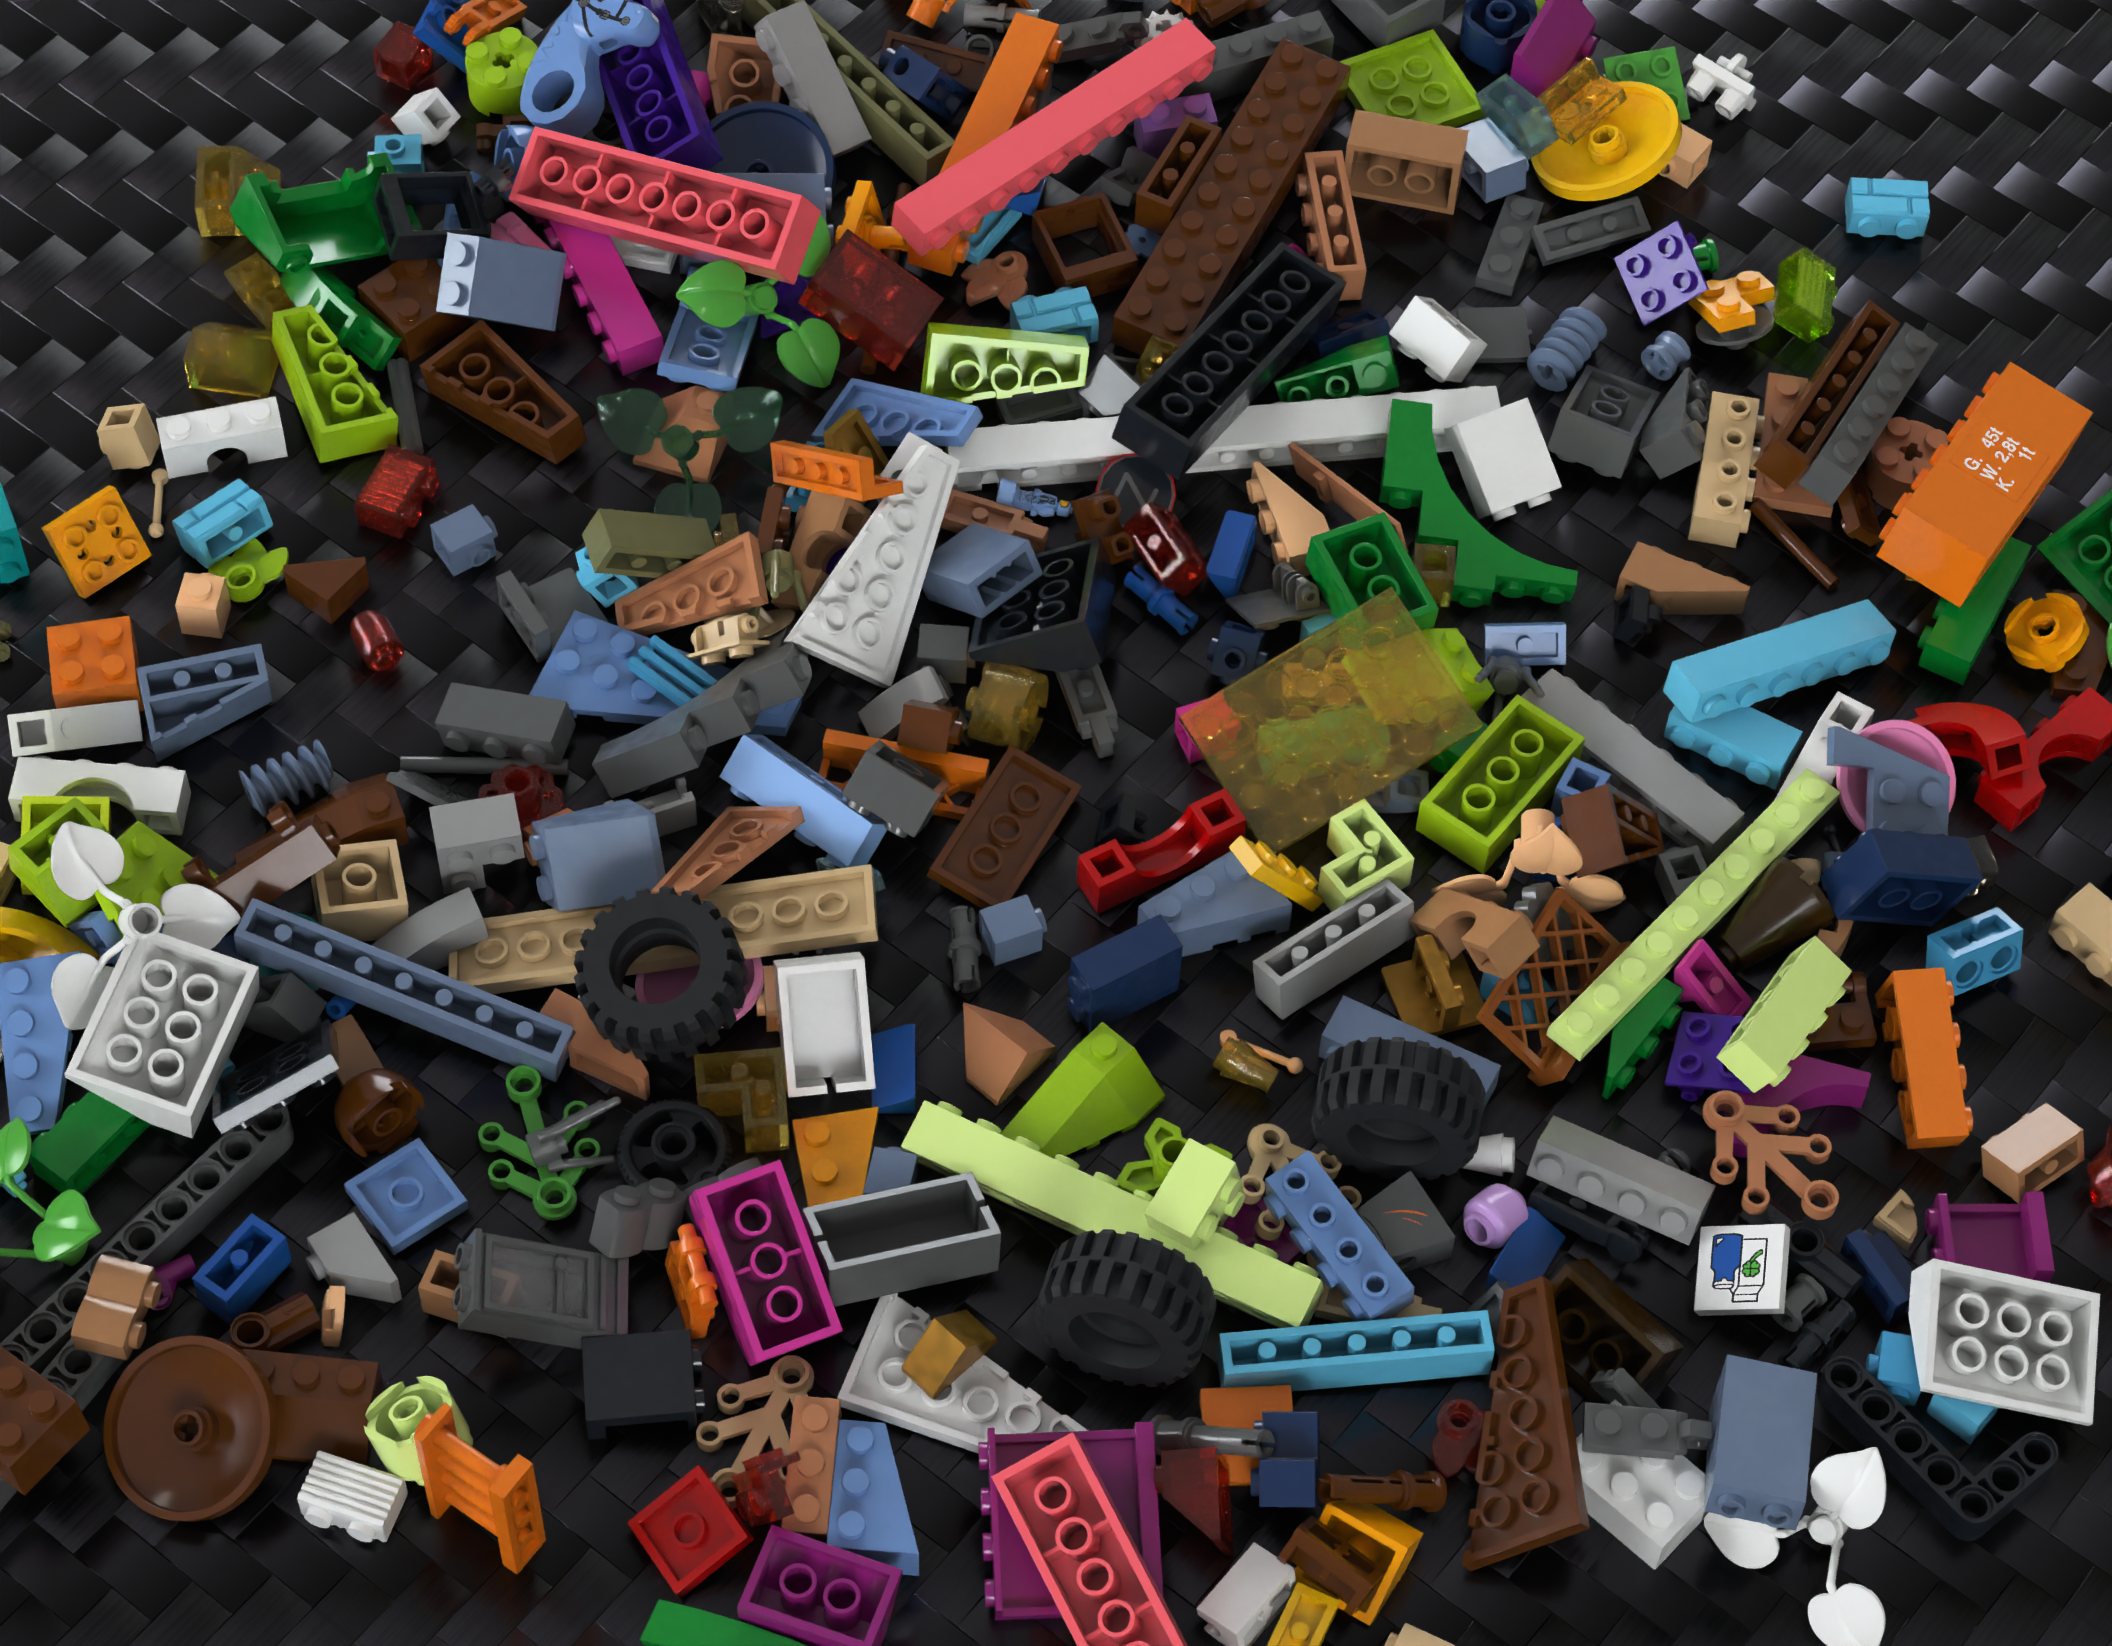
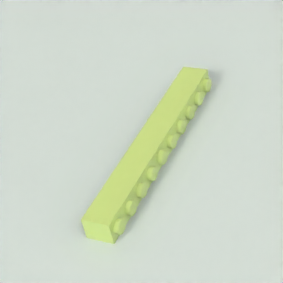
(1081, 1203)

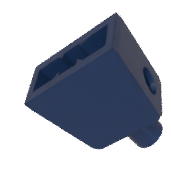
(916, 77)

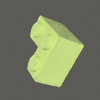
(1365, 856)
(1196, 1196)

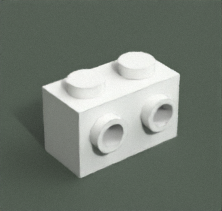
(1437, 340)

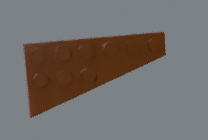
(1528, 1439)

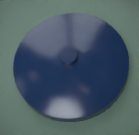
(771, 140)

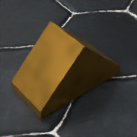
(947, 1351)

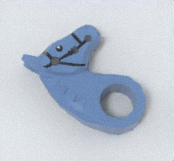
(570, 62)

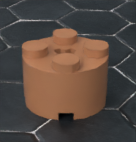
(1899, 457)

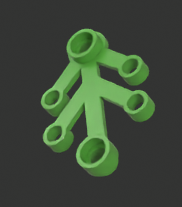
(550, 1184)

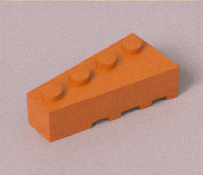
(1925, 1057)

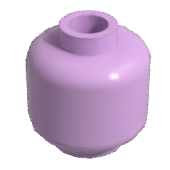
(1494, 1215)

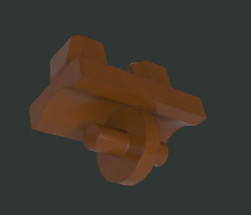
(1099, 517)

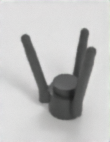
(1506, 678)
(549, 1143)

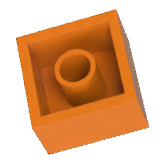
(94, 662)

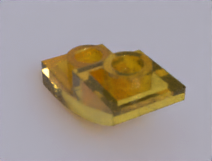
(259, 288)

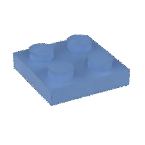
(406, 1196)

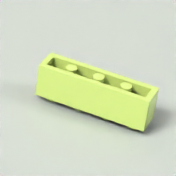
(1785, 1015)

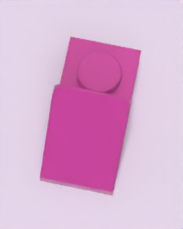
(1709, 983)

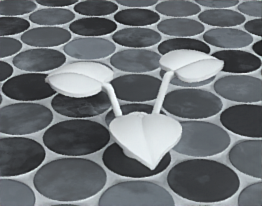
(86, 861)
(1848, 1494)

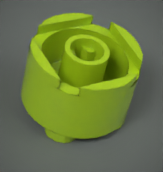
(497, 71)

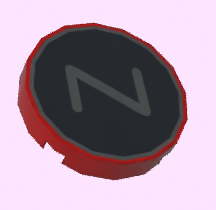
(1135, 484)

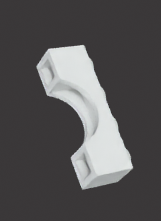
(153, 795)

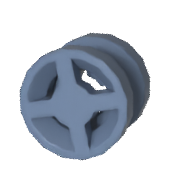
(1665, 355)

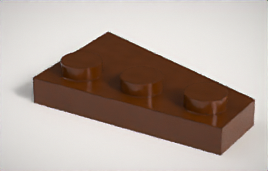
(2089, 663)

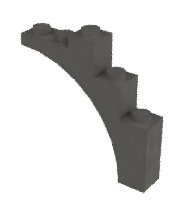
(716, 715)

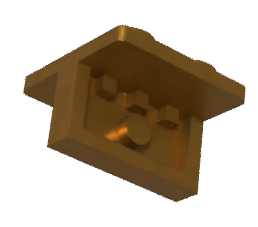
(1433, 990)

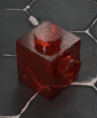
(402, 56)

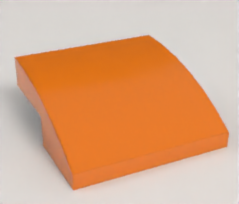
(1239, 1409)

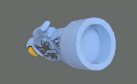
(1036, 502)

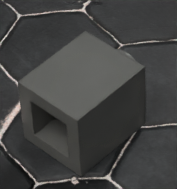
(945, 650)

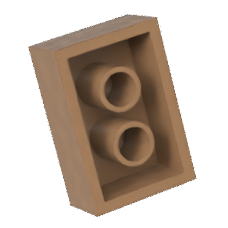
(1405, 161)

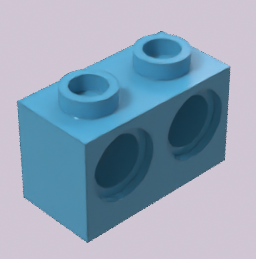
(1976, 950)

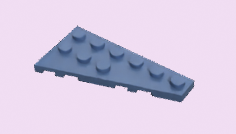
(594, 679)

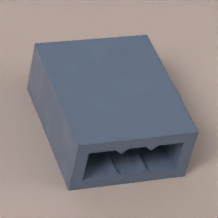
(980, 570)

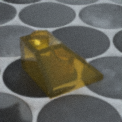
(231, 359)

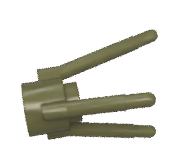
(779, 576)

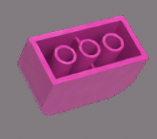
(764, 1263)

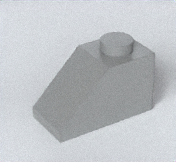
(350, 1258)

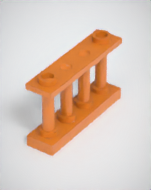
(493, 1495)

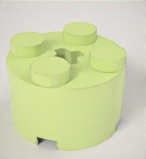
(394, 1420)

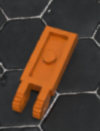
(484, 18)

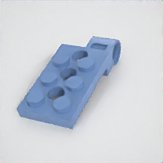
(705, 352)

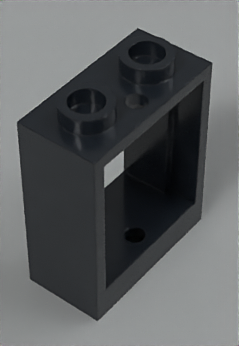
(427, 188)

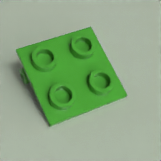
(1651, 67)

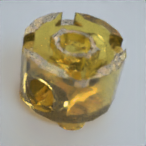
(1007, 706)

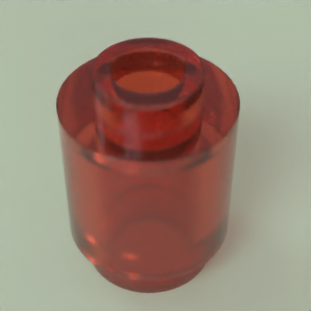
(376, 640)

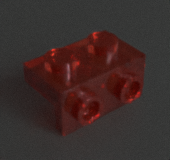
(761, 1490)

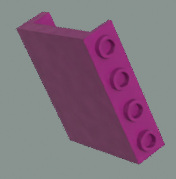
(1127, 1470)

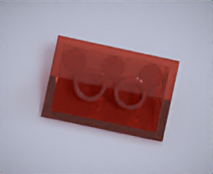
(871, 300)

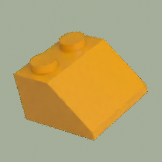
(1377, 1536)

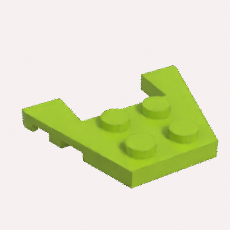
(148, 870)

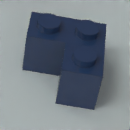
(1294, 1467)

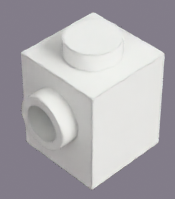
(427, 115)

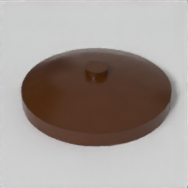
(190, 1428)

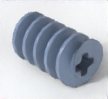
(1565, 348)
(289, 778)

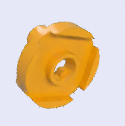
(2046, 651)

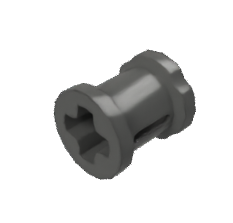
(1800, 1301)

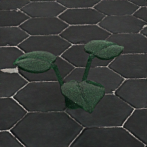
(636, 415)

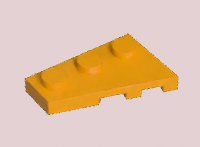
(835, 1153)

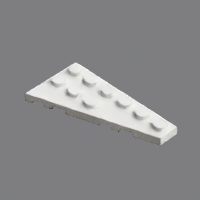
(873, 591)
(958, 1415)

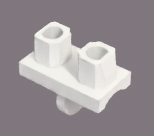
(1726, 78)

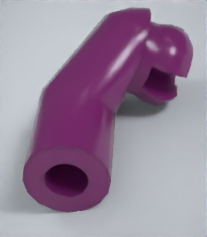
(170, 1275)

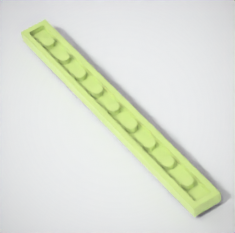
(1692, 915)

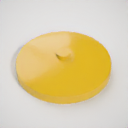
(1616, 153)

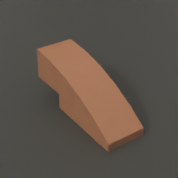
(592, 1053)

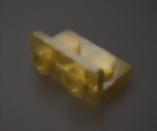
(1581, 100)

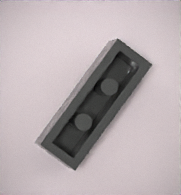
(505, 724)

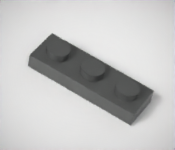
(1590, 230)
(1509, 244)

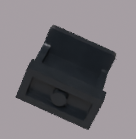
(641, 1380)

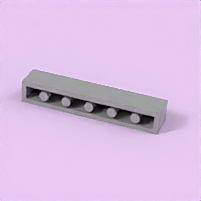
(1683, 801)

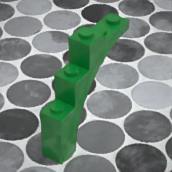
(1481, 561)

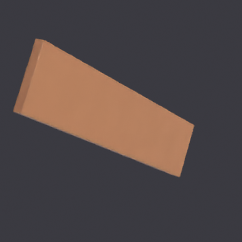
(1333, 488)

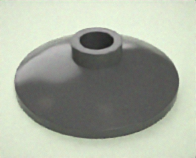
(1739, 337)

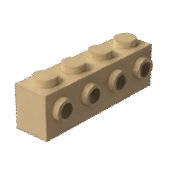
(1724, 470)

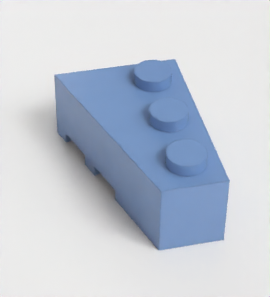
(868, 1499)

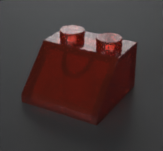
(1199, 1492)

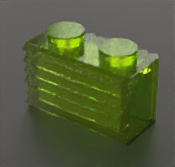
(1805, 295)

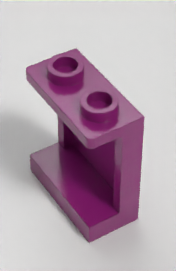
(1993, 1236)

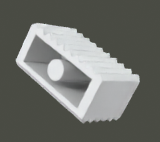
(351, 1497)

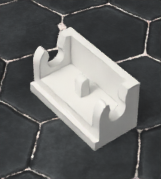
(1248, 1598)

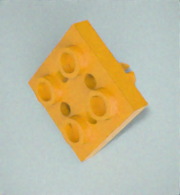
(866, 220)
(74, 535)

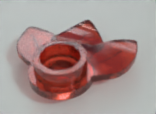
(1456, 1445)

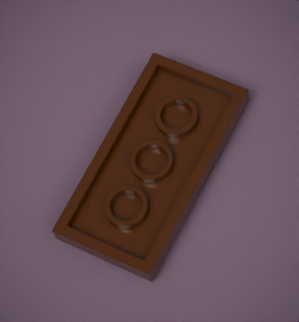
(1004, 830)

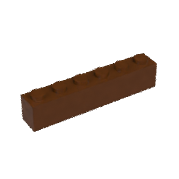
(1826, 395)

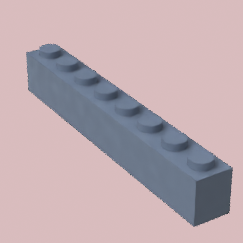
(403, 989)

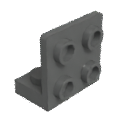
(544, 608)

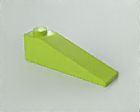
(1088, 1096)

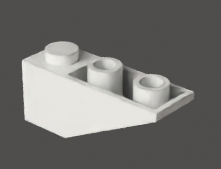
(1841, 712)
(74, 728)

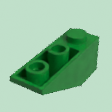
(1343, 374)
(1637, 1033)

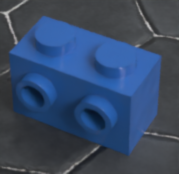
(242, 1269)

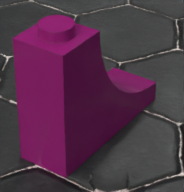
(1807, 1086)

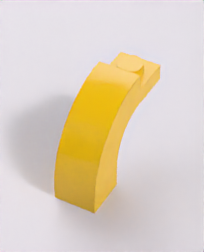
(32, 936)

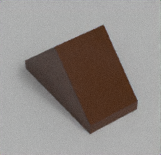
(327, 585)

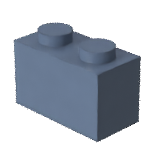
(1493, 162)

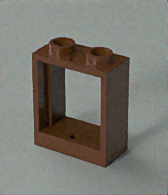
(1100, 274)

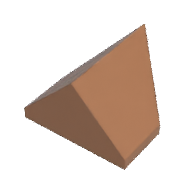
(1000, 1052)

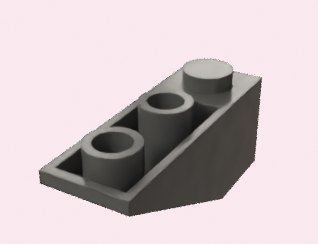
(1677, 427)

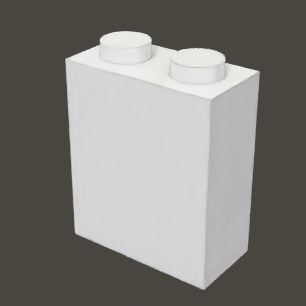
(1503, 460)

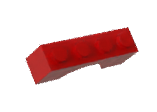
(2078, 731)
(1120, 871)

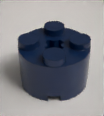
(1494, 31)

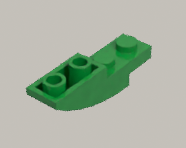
(343, 314)

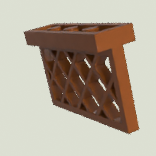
(1552, 1060)

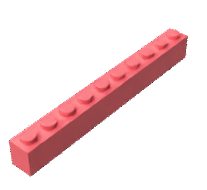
(1053, 137)

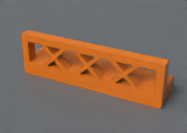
(829, 472)
(962, 771)

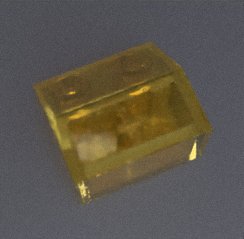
(218, 180)

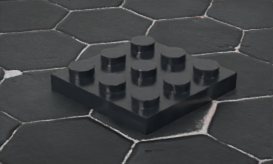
(276, 1077)

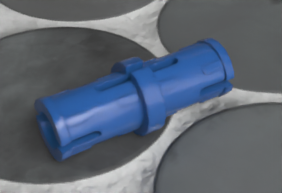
(1160, 600)

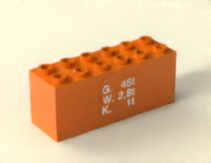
(1982, 483)

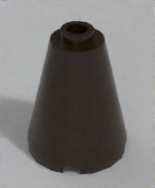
(1773, 916)

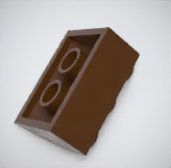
(320, 1404)

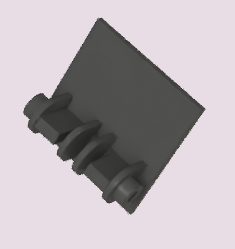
(1289, 599)

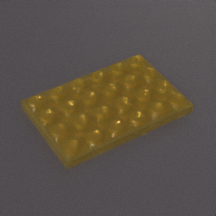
(1330, 721)

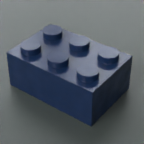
(1901, 877)

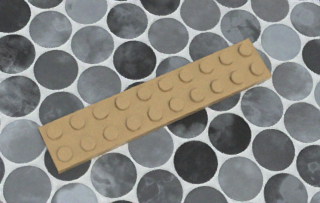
(765, 915)

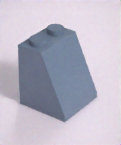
(501, 282)
(596, 855)

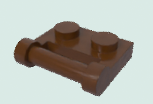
(1847, 1023)

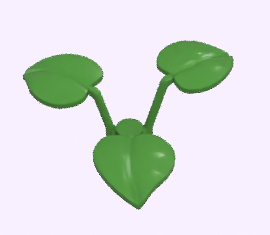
(721, 300)
(66, 1221)

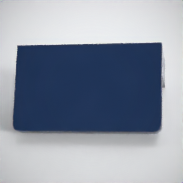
(1886, 1271)

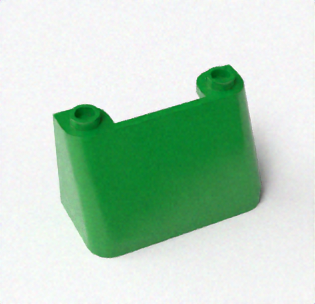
(315, 221)

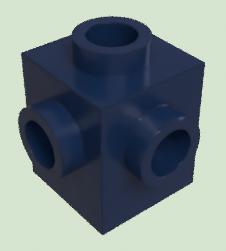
(1237, 639)

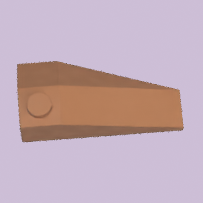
(740, 73)

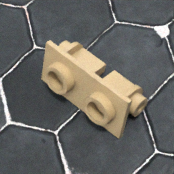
(730, 637)

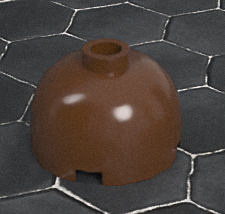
(377, 1111)

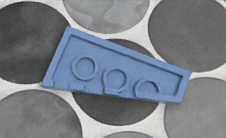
(897, 411)
(33, 1041)

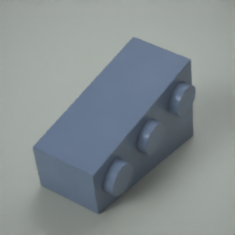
(201, 695)
(1218, 906)

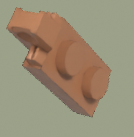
(968, 509)

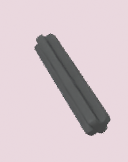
(404, 405)

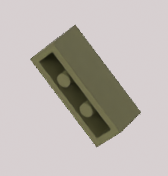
(644, 542)

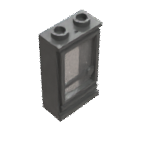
(539, 1290)

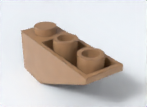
(1680, 585)

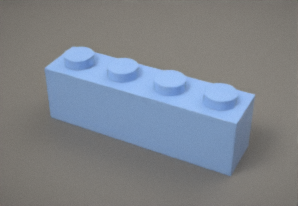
(775, 778)

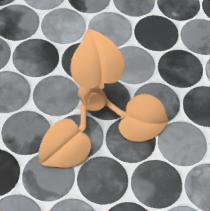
(1543, 850)

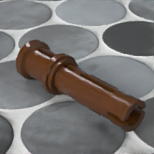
(1397, 1490)

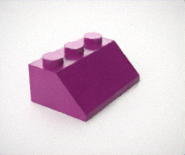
(1554, 45)
(818, 1592)

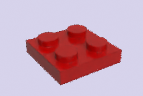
(690, 1531)

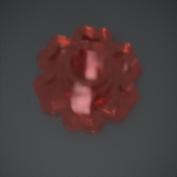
(533, 792)

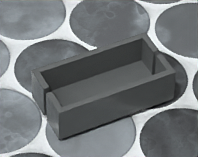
(903, 1238)

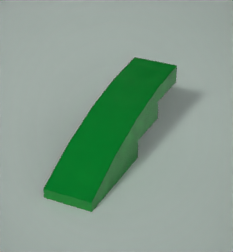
(688, 1626)

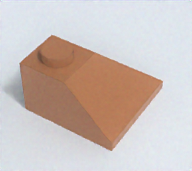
(693, 410)

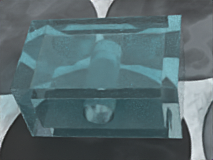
(1518, 114)

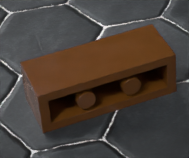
(1175, 173)

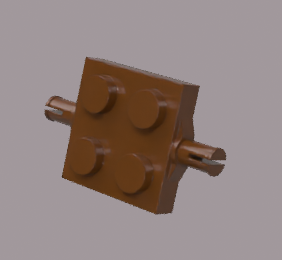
(775, 522)

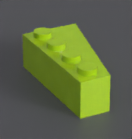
(989, 362)
(331, 394)

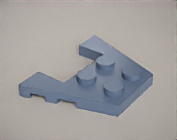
(1899, 789)

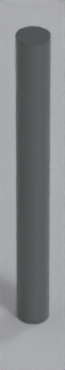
(472, 765)

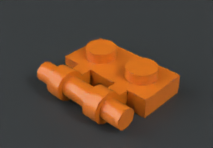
(691, 1281)

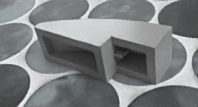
(437, 931)

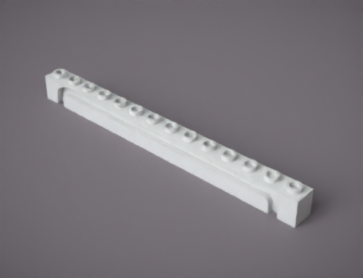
(1321, 427)

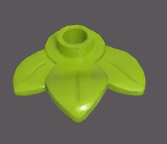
(250, 569)

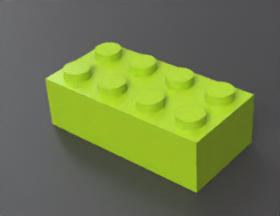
(1499, 777)

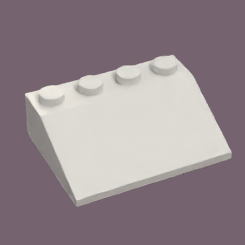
(165, 1030)
(2005, 1340)

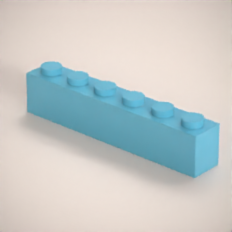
(1779, 661)
(1358, 1352)

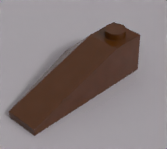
(357, 810)

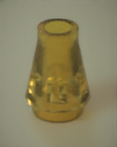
(1244, 1065)

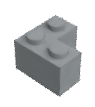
(475, 835)

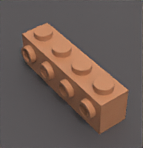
(1331, 219)

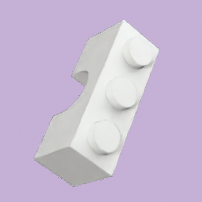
(194, 436)

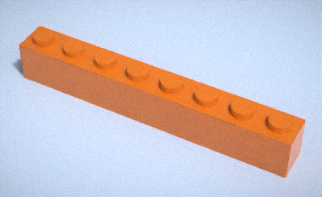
(1000, 104)

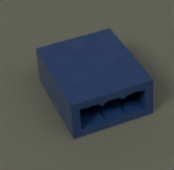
(1124, 973)

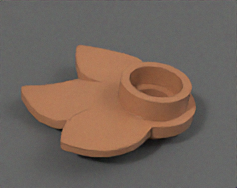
(997, 277)

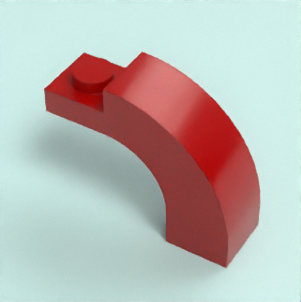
(1978, 734)

